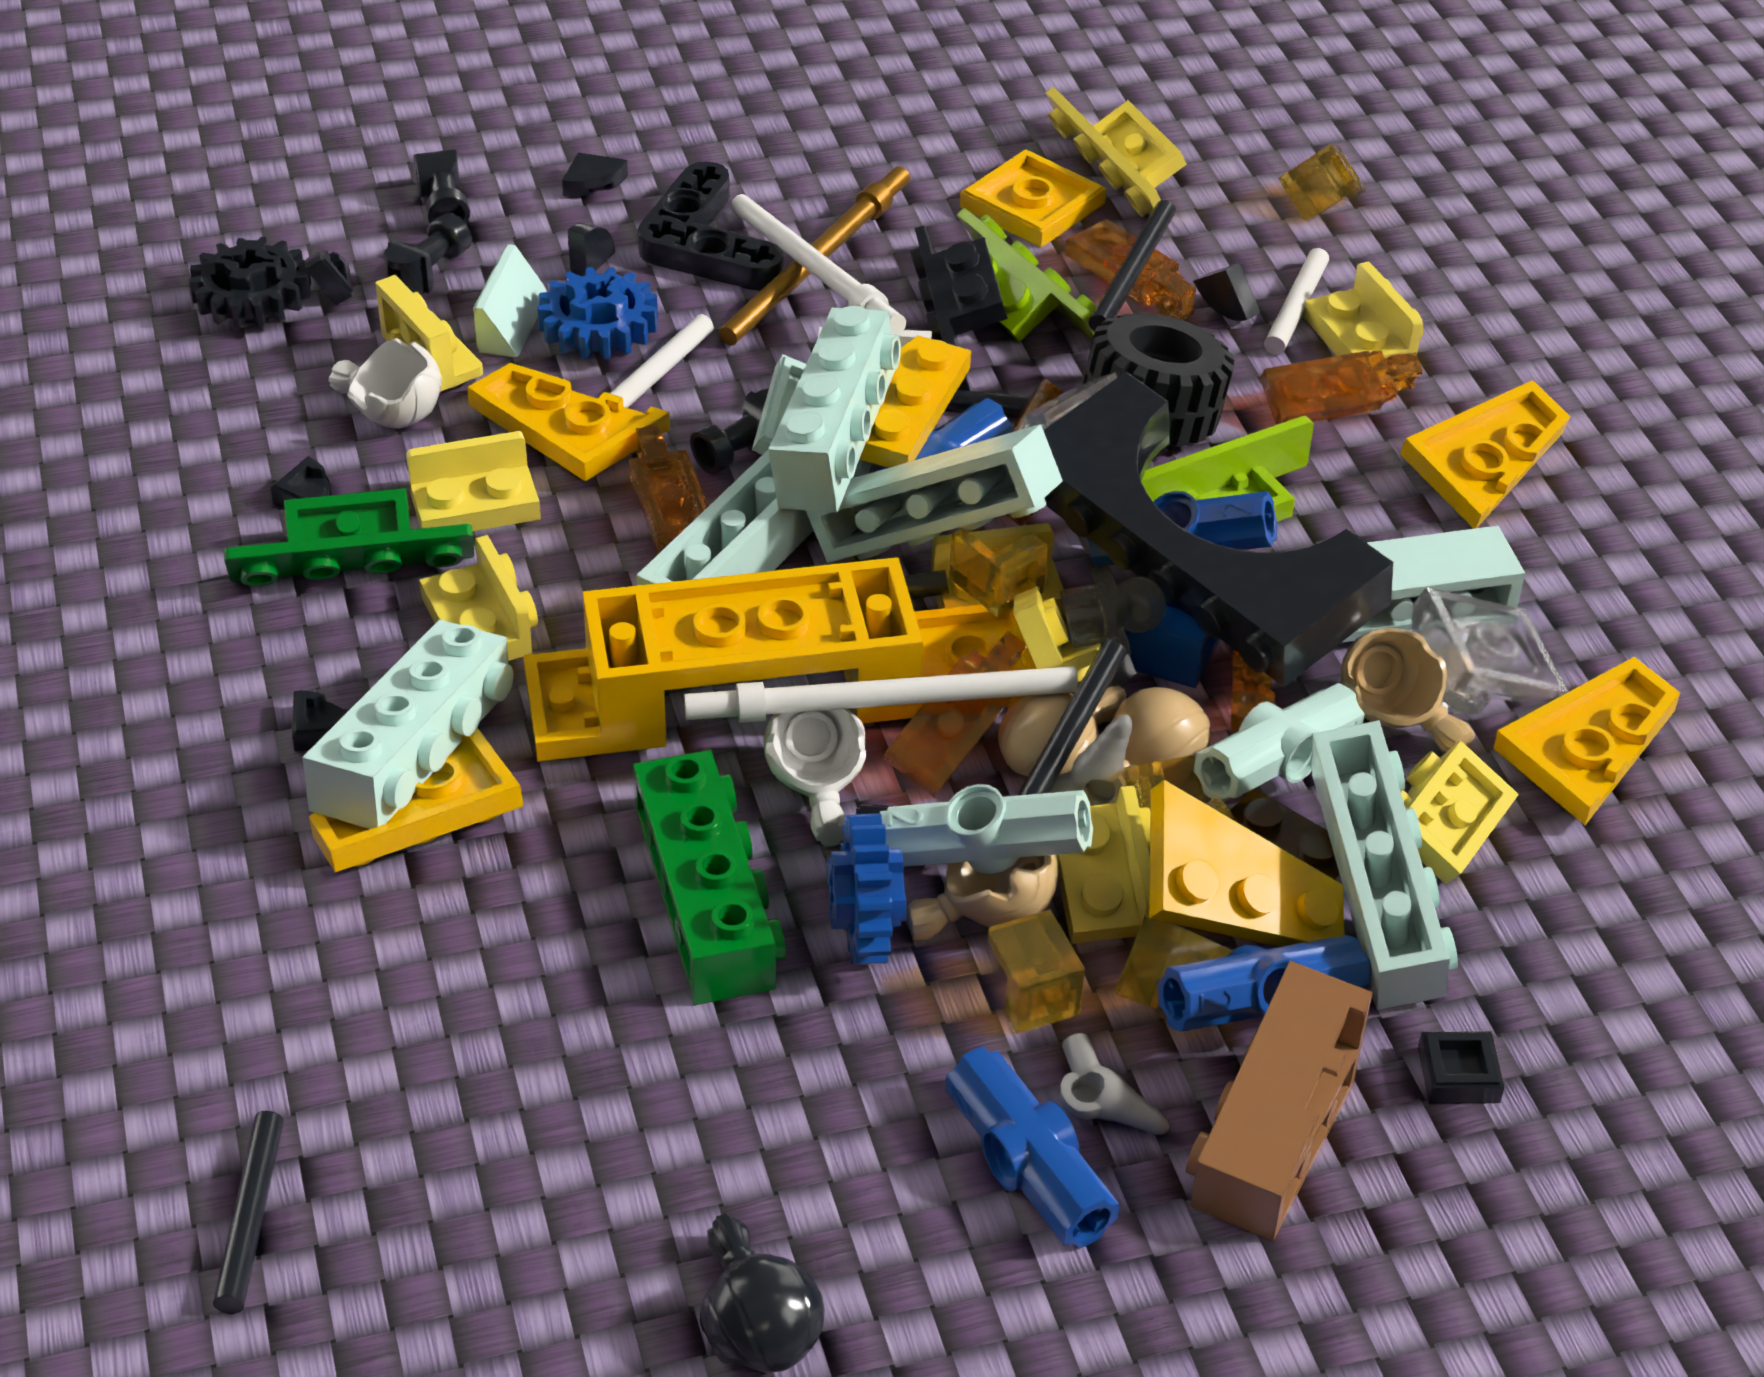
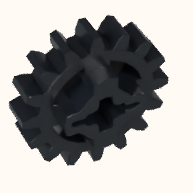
(250, 282)

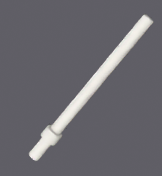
(815, 262)
(752, 701)

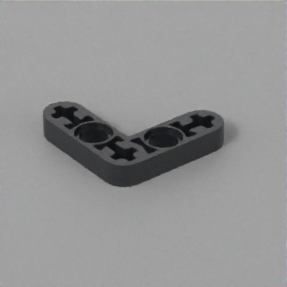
(680, 239)

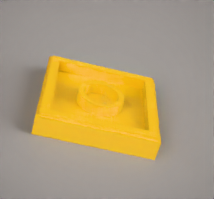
(1033, 197)

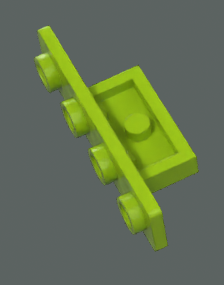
(1024, 288)
(1239, 466)

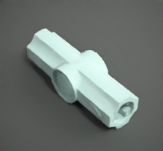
(1274, 743)
(990, 828)

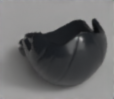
(761, 1306)

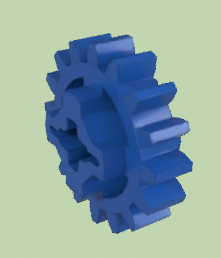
(597, 312)
(866, 889)

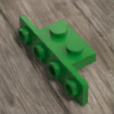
(345, 535)

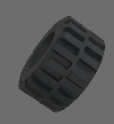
(1173, 361)

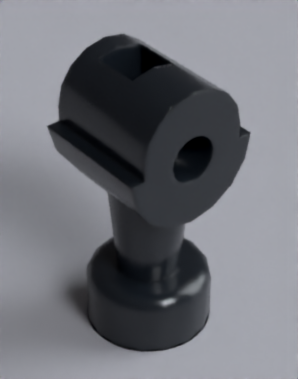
(439, 181)
(413, 264)
(716, 446)

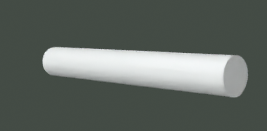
(1295, 302)
(664, 360)

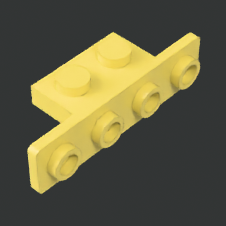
(1125, 145)

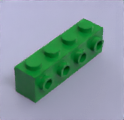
(706, 877)

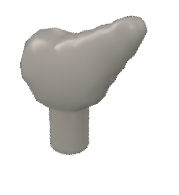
(1100, 766)
(1101, 1093)

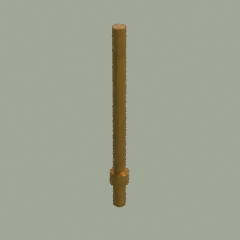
(869, 204)

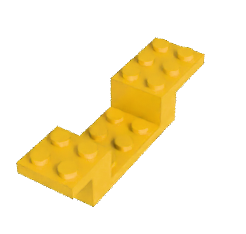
(742, 631)

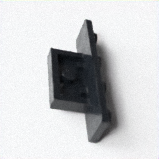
(958, 288)

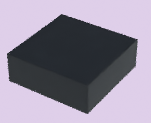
(1460, 1067)

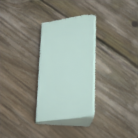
(507, 305)

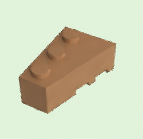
(1280, 1102)

